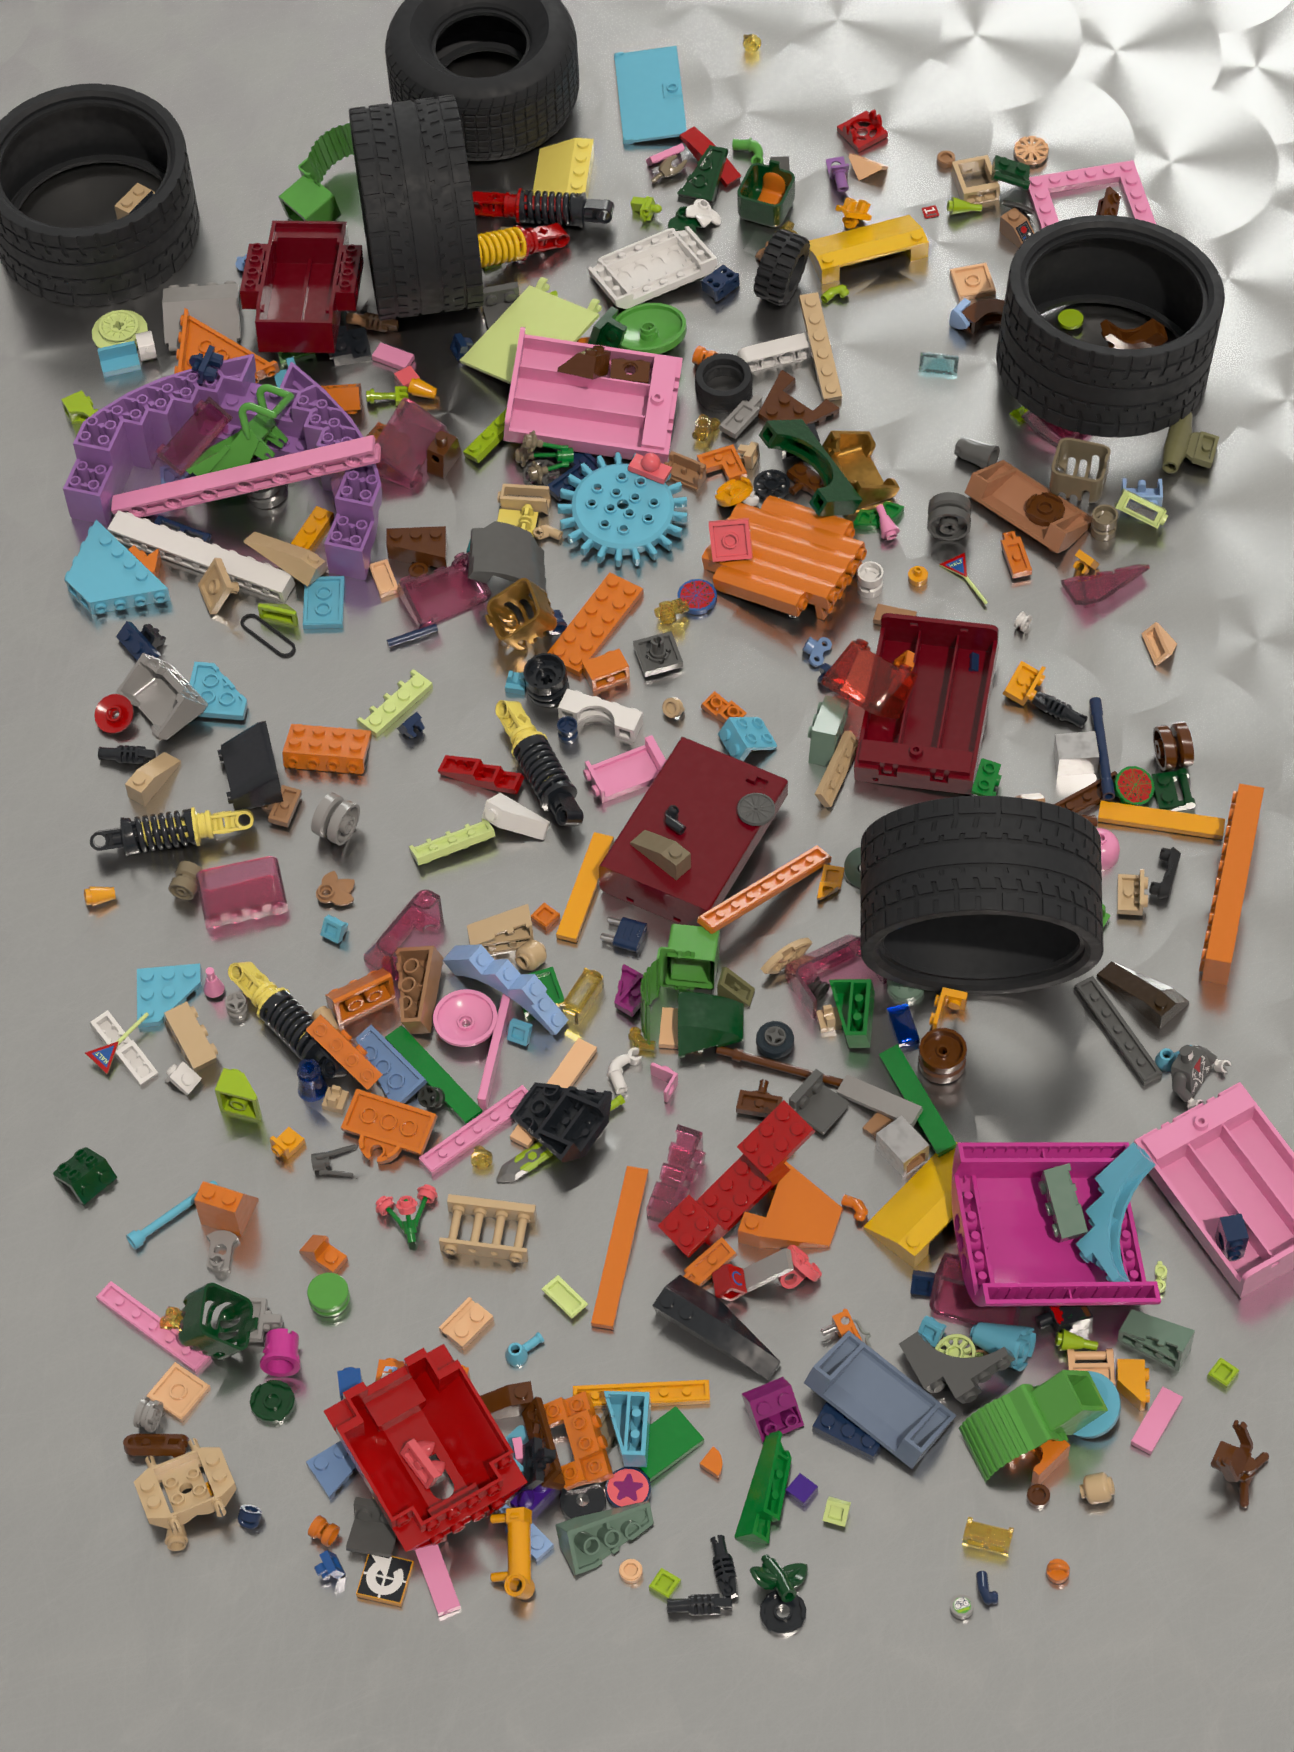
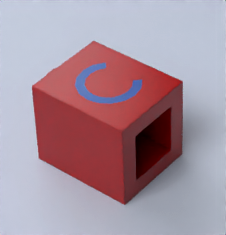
(729, 1282)

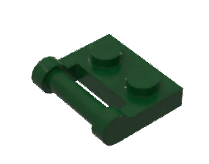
(1010, 172)
(1166, 793)

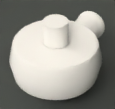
(752, 500)

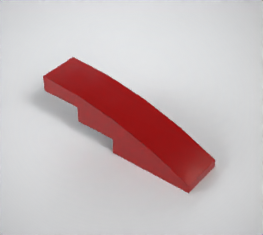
(698, 144)
(481, 775)

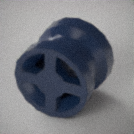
(561, 623)

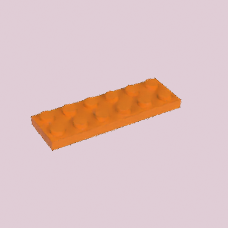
(596, 622)

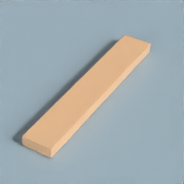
(565, 1076)

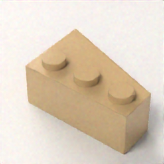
(502, 931)
(190, 1036)

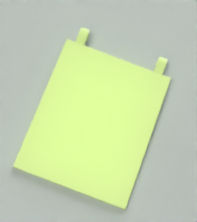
(542, 316)

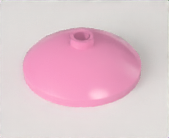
(464, 1008)

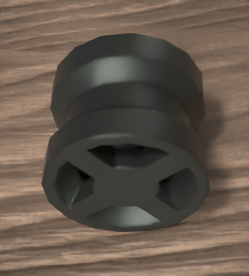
(819, 988)
(426, 1094)

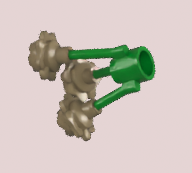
(526, 452)

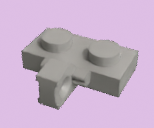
(266, 1319)

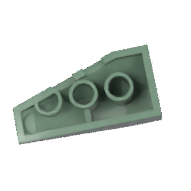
(595, 1536)

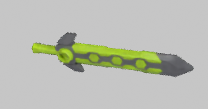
(535, 1155)

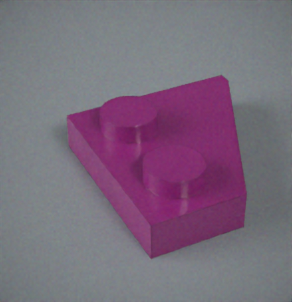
(629, 991)

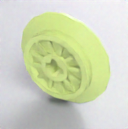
(106, 331)

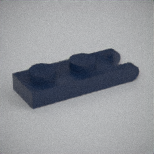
(135, 641)

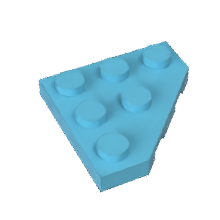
(218, 692)
(164, 989)

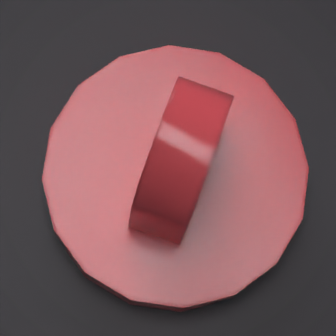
(802, 1269)

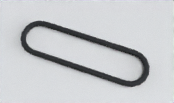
(273, 629)

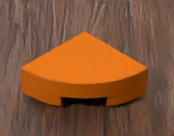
(712, 1462)

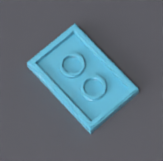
(324, 603)

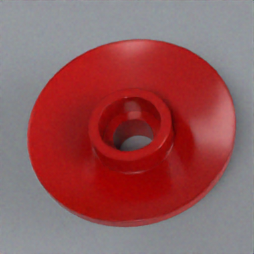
(108, 708)

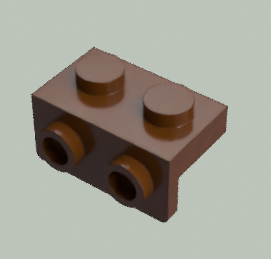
(1109, 204)

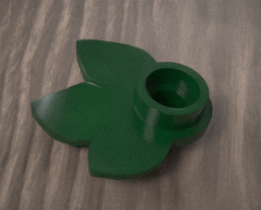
(681, 221)

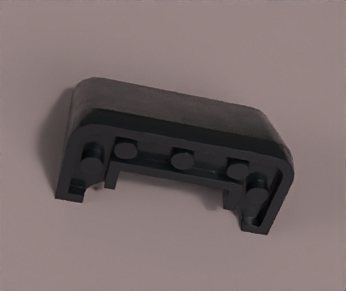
(251, 768)

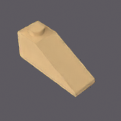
(150, 778)

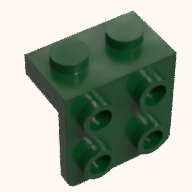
(85, 1174)

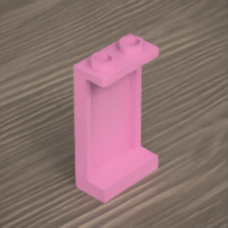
(625, 771)

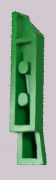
(765, 1492)

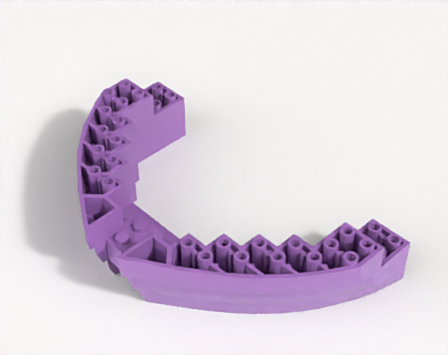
(144, 418)

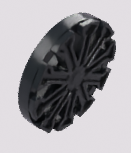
(771, 484)

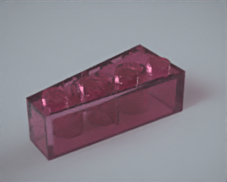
(676, 1174)

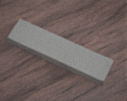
(878, 1100)

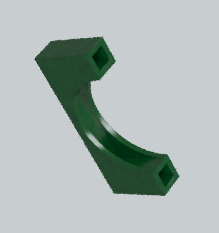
(795, 437)

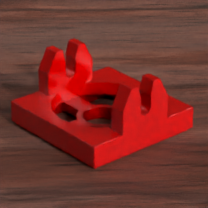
(852, 135)

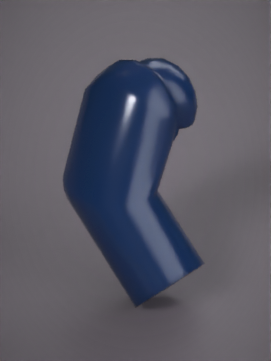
(983, 1588)

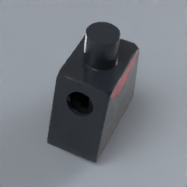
(1065, 1317)

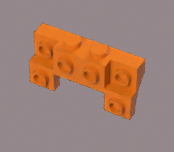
(585, 1438)

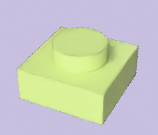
(836, 1511)

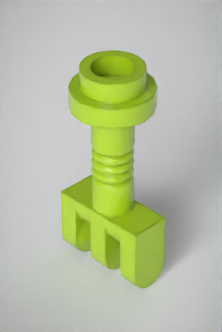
(398, 394)

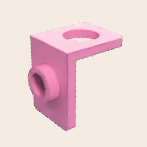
(665, 1074)

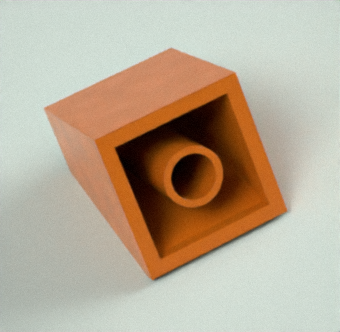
(224, 1208)

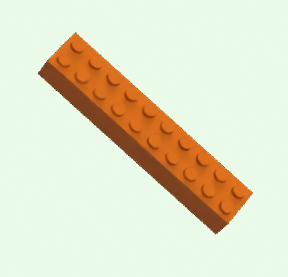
(1231, 884)

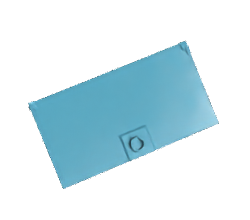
(650, 94)

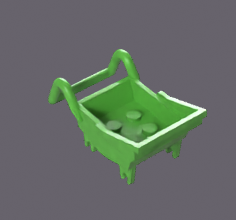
(251, 438)

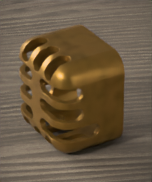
(532, 628)

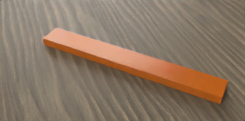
(764, 889)
(619, 1248)

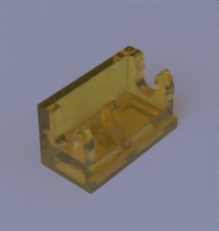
(987, 1537)

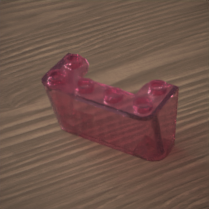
(442, 593)

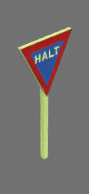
(958, 566)
(104, 1055)

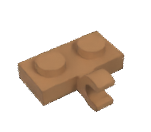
(283, 811)

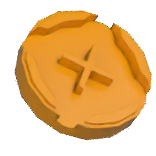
(733, 492)

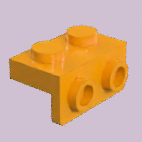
(1023, 683)

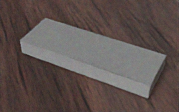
(768, 1269)

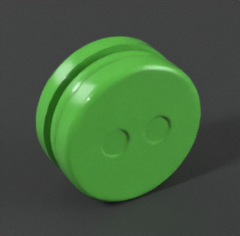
(328, 1294)

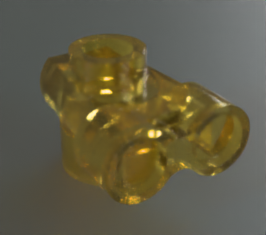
(704, 427)
(667, 610)
(171, 1319)

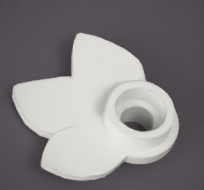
(703, 212)

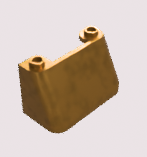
(852, 455)

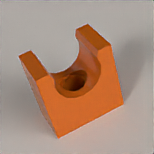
(1051, 1456)

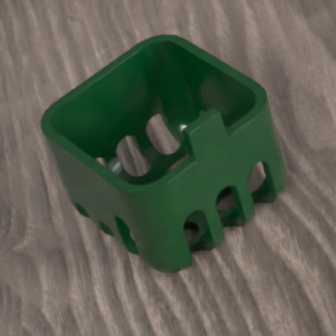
(204, 1337)

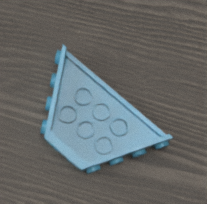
(110, 576)

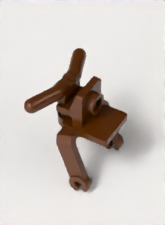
(1237, 1461)

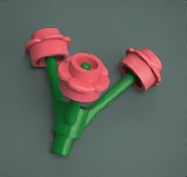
(407, 1205)

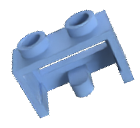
(1152, 494)

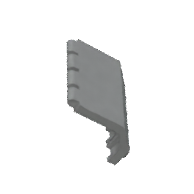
(210, 304)

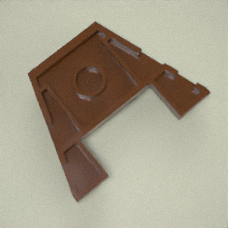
(784, 407)

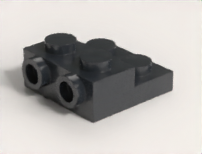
(351, 347)

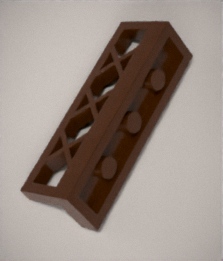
(538, 1426)

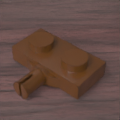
(804, 479)
(758, 1102)

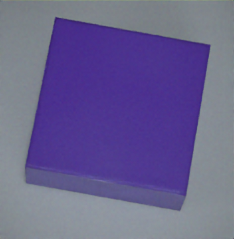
(801, 1489)

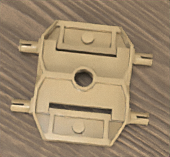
(182, 1474)

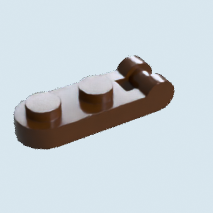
(156, 1444)

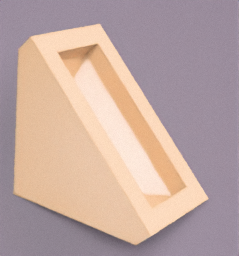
(865, 167)
(1159, 643)

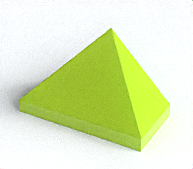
(278, 613)

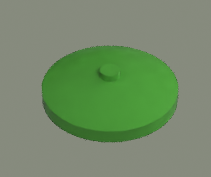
(652, 327)

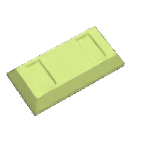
(564, 1296)

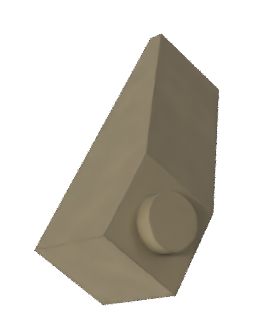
(663, 852)

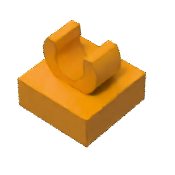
(1085, 560)

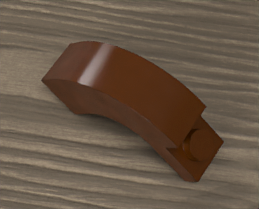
(983, 313)
(1145, 336)

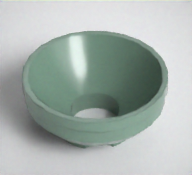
(903, 993)

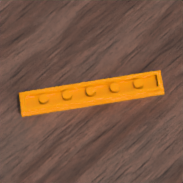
(1161, 820)
(584, 888)
(661, 1393)

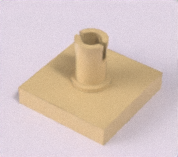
(216, 586)

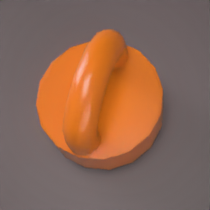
(1057, 1571)

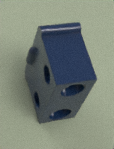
(720, 283)

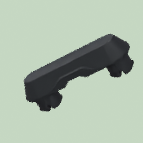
(1163, 889)

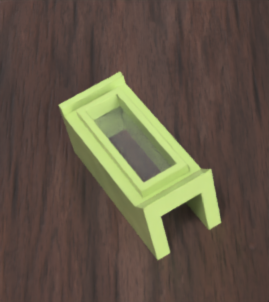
(1141, 508)

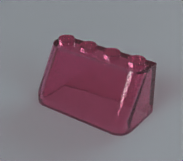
(241, 891)
(952, 1299)

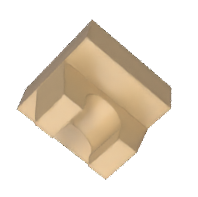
(749, 454)
(828, 1019)
(335, 1099)

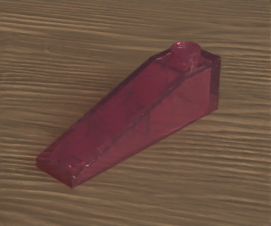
(1096, 588)

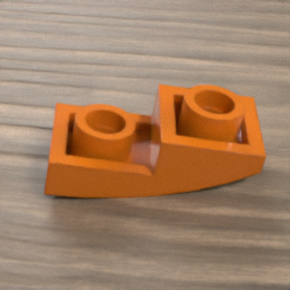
(720, 708)

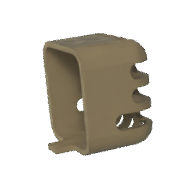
(1072, 483)

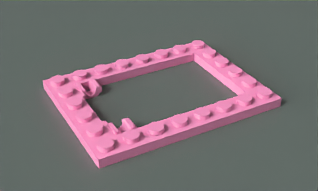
(1121, 172)

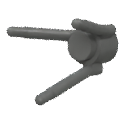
(322, 1160)

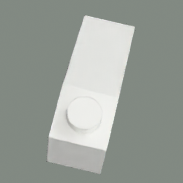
(514, 817)

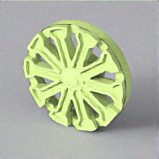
(955, 1349)

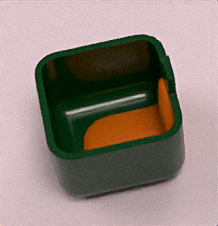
(766, 194)

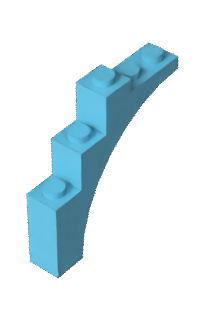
(1107, 1213)

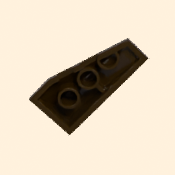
(1149, 997)

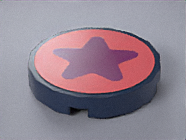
(627, 1487)

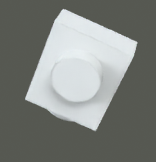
(182, 1077)

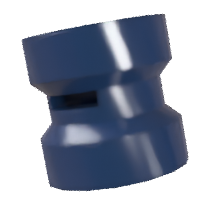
(567, 730)

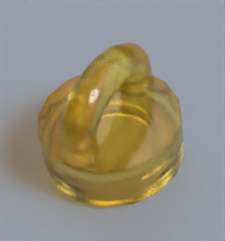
(751, 42)
(481, 1157)

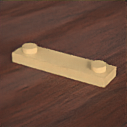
(837, 769)

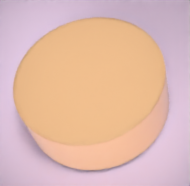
(630, 1571)

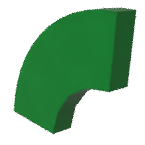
(870, 519)

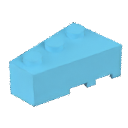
(631, 1424)

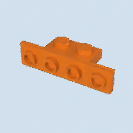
(341, 1047)

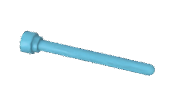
(137, 1237)

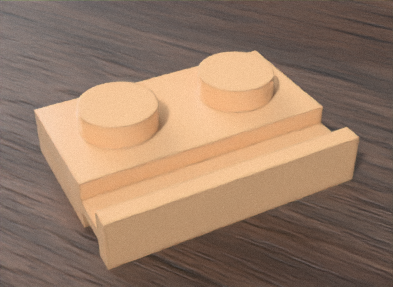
(466, 1323)

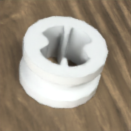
(1023, 621)

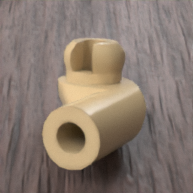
(547, 531)

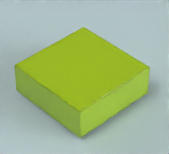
(1223, 1373)
(664, 1584)

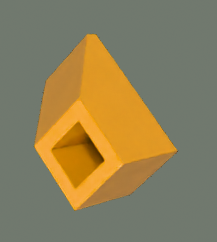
(1131, 1381)

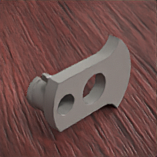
(218, 1239)

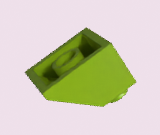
(237, 1095)

